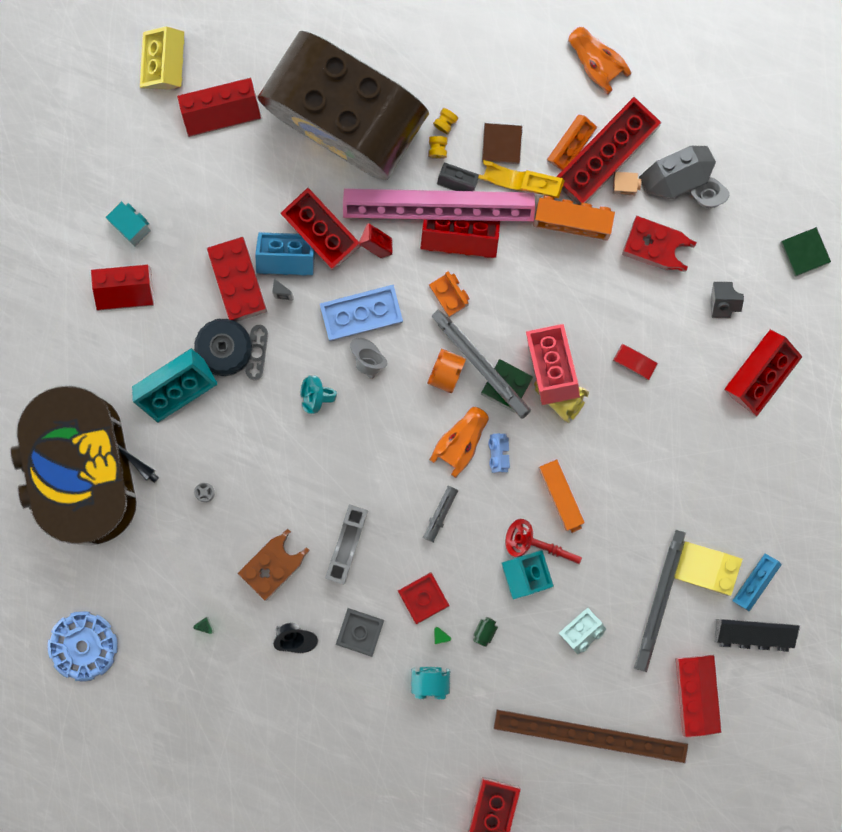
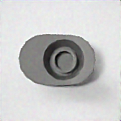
(711, 194)
(368, 357)

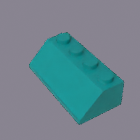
(173, 385)

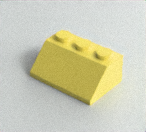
(162, 58)

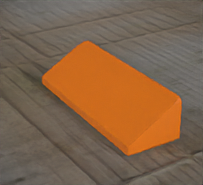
(572, 142)

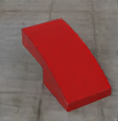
(635, 361)

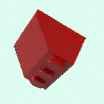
(122, 287)

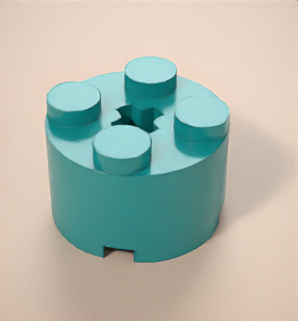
(430, 682)

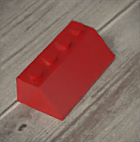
(219, 107)
(320, 228)
(461, 237)
(763, 372)
(698, 695)

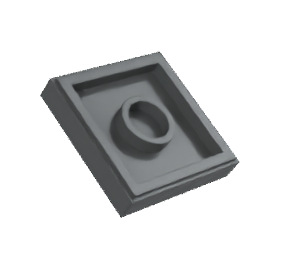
(360, 632)

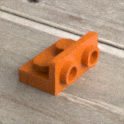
(449, 294)

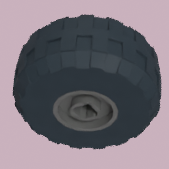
(224, 346)

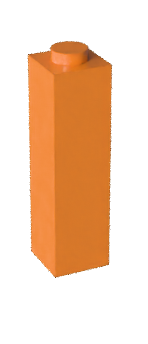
(561, 496)

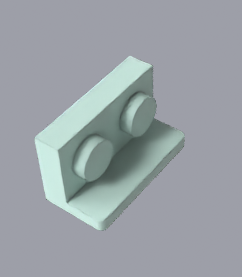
(583, 631)

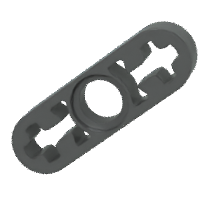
(249, 366)

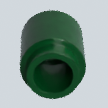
(485, 631)

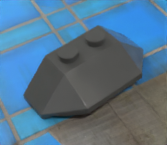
(679, 172)

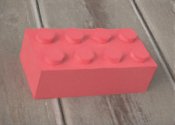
(553, 364)

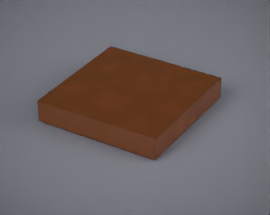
(502, 143)

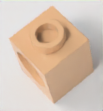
(626, 183)

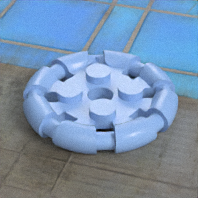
(94, 646)

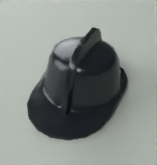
(294, 639)

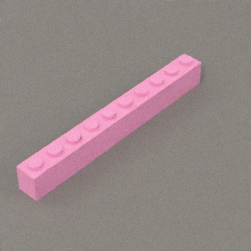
(438, 205)

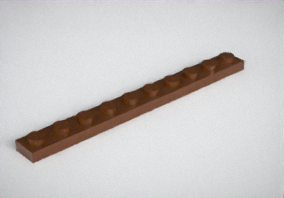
(590, 736)

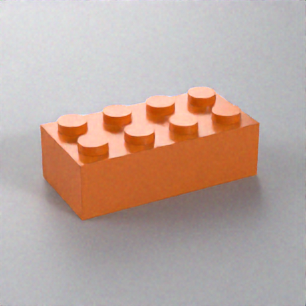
(574, 218)

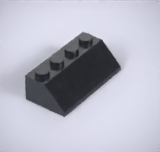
(756, 633)

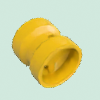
(445, 121)
(438, 147)

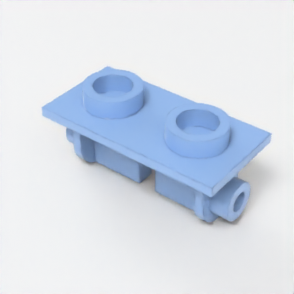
(498, 461)

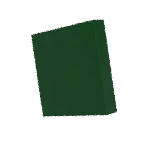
(805, 251)

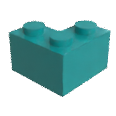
(129, 224)

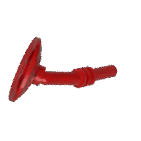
(528, 540)

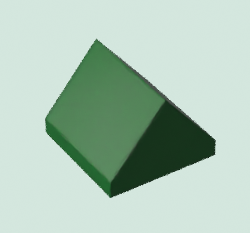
(440, 636)

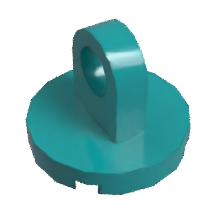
(315, 394)

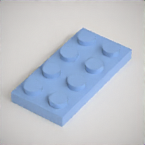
(361, 312)

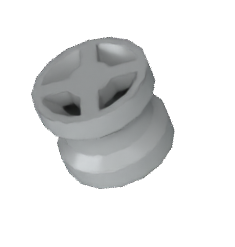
(202, 490)

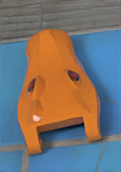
(599, 60)
(460, 442)

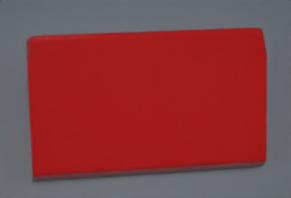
(376, 241)

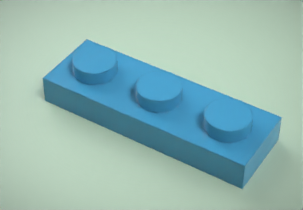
(757, 582)

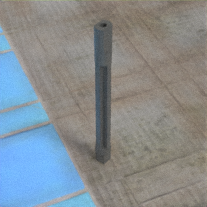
(482, 364)
(660, 601)

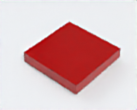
(423, 598)

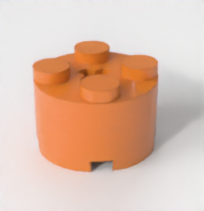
(446, 371)

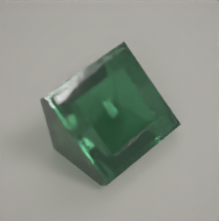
(204, 626)

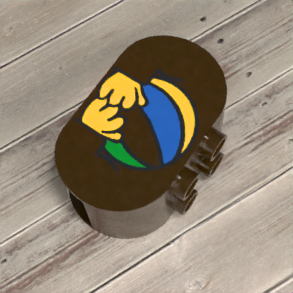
(343, 105)
(73, 466)

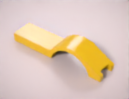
(520, 181)

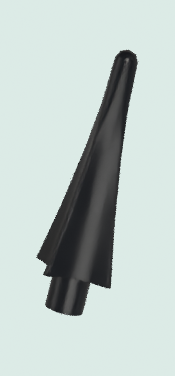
(145, 470)

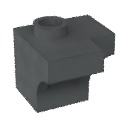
(725, 300)

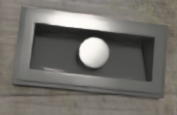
(457, 178)
(281, 292)

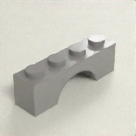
(346, 544)

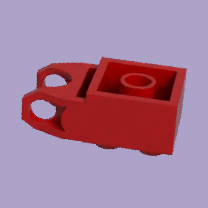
(662, 247)

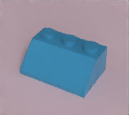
(284, 254)

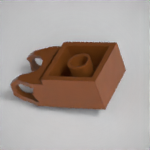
(275, 559)

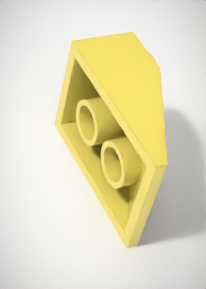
(708, 568)

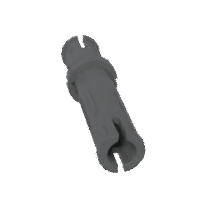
(431, 534)

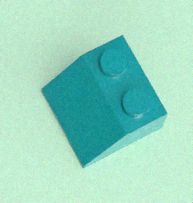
(527, 574)

